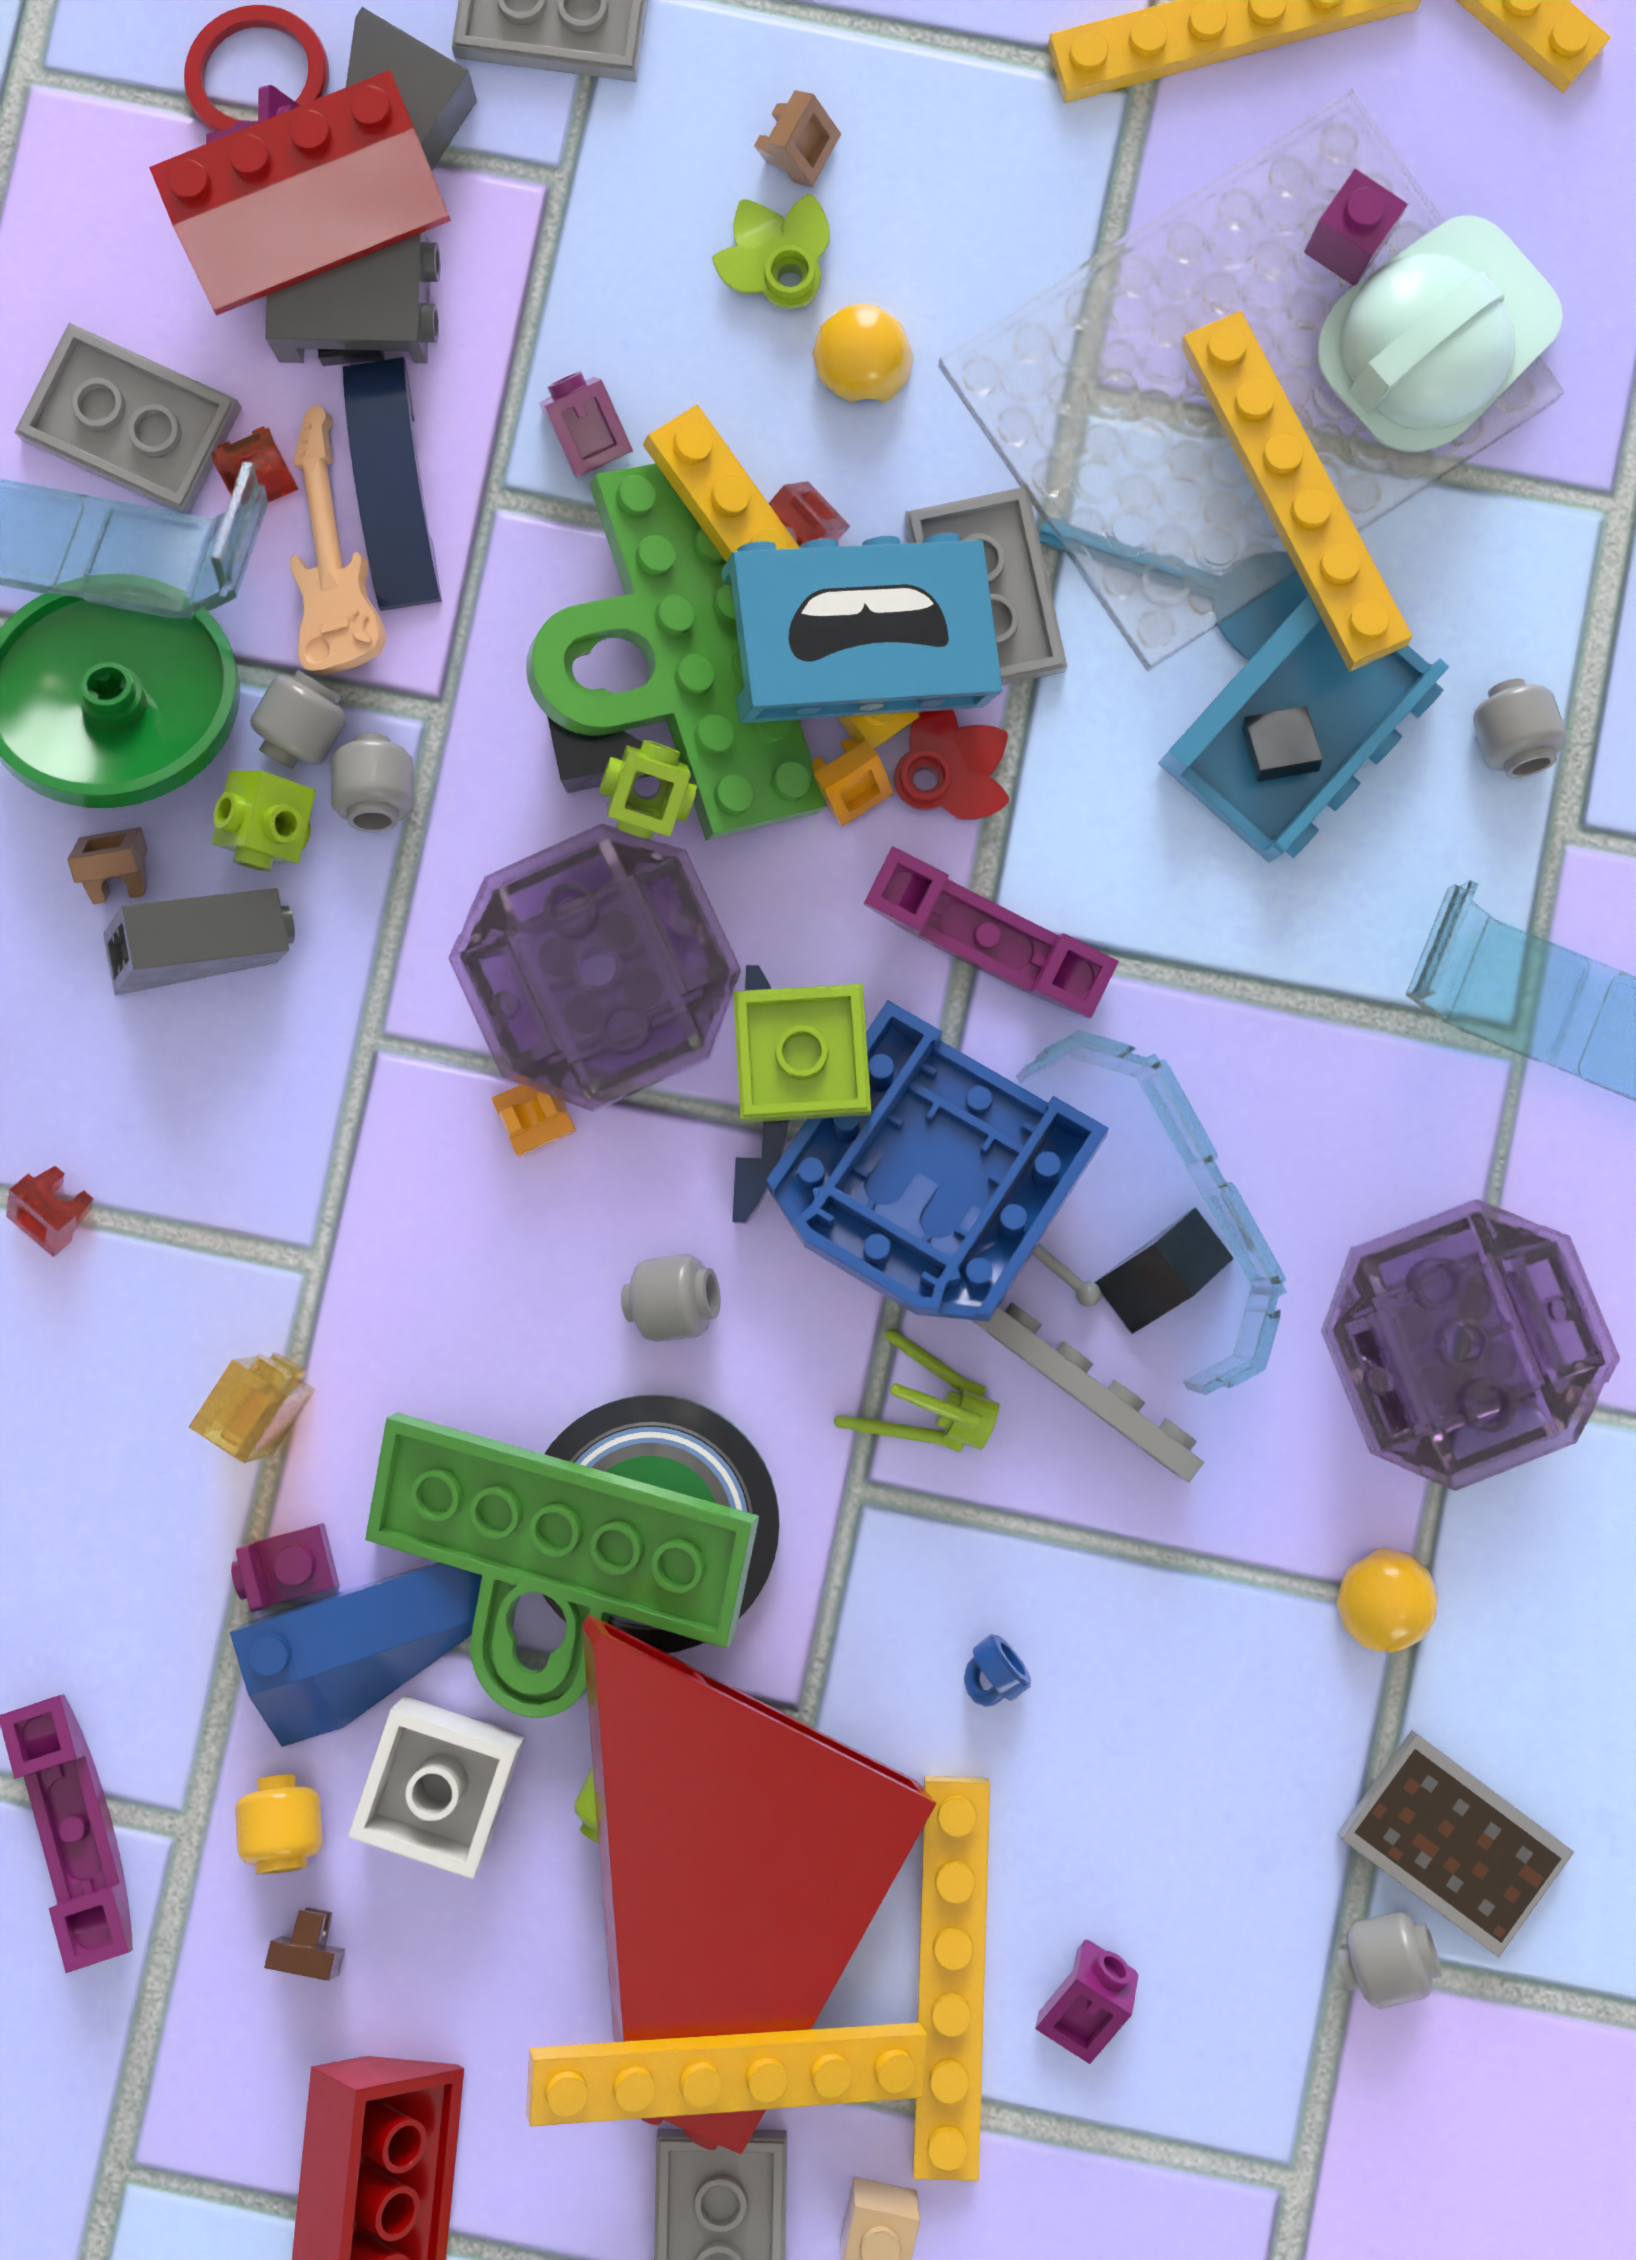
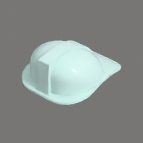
(1437, 334)

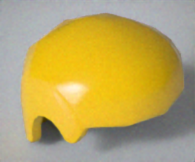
(863, 354)
(1387, 1601)

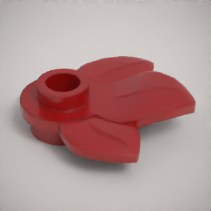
(960, 762)

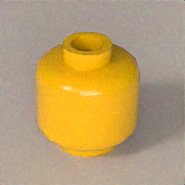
(278, 1825)

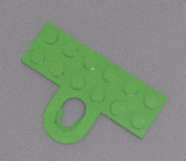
(688, 634)
(559, 1532)

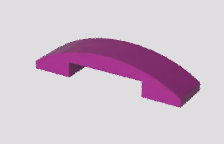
(989, 935)
(74, 1831)

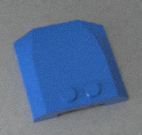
(943, 1179)

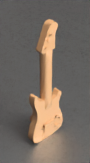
(338, 619)

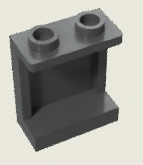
(361, 305)

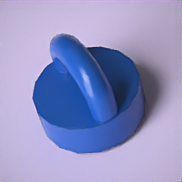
(1001, 1668)

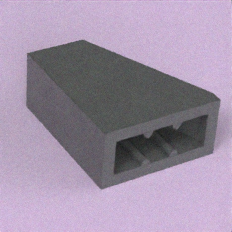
(431, 85)
(196, 938)

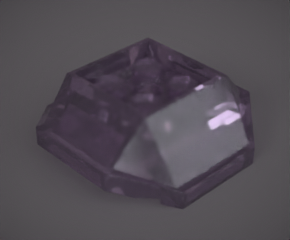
(583, 899)
(1532, 1356)

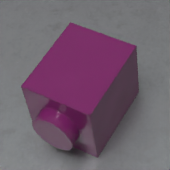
(1355, 227)

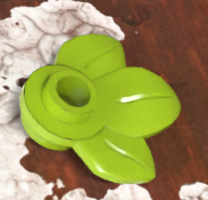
(774, 246)

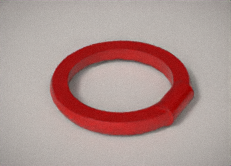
(237, 20)

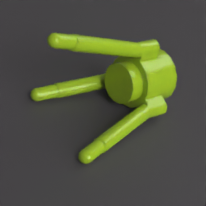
(963, 1415)

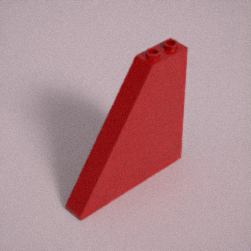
(729, 1855)

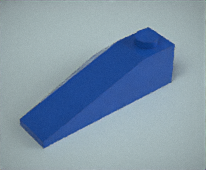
(350, 1650)

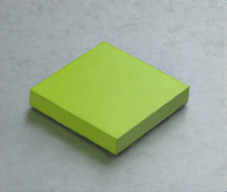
(801, 1053)

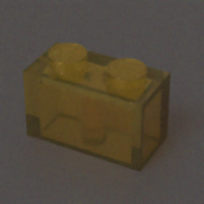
(253, 1406)

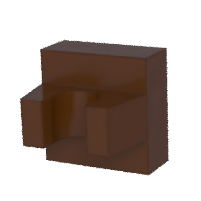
(307, 1949)

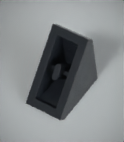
(585, 757)
(1164, 1271)

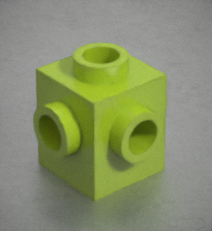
(650, 814)
(263, 819)

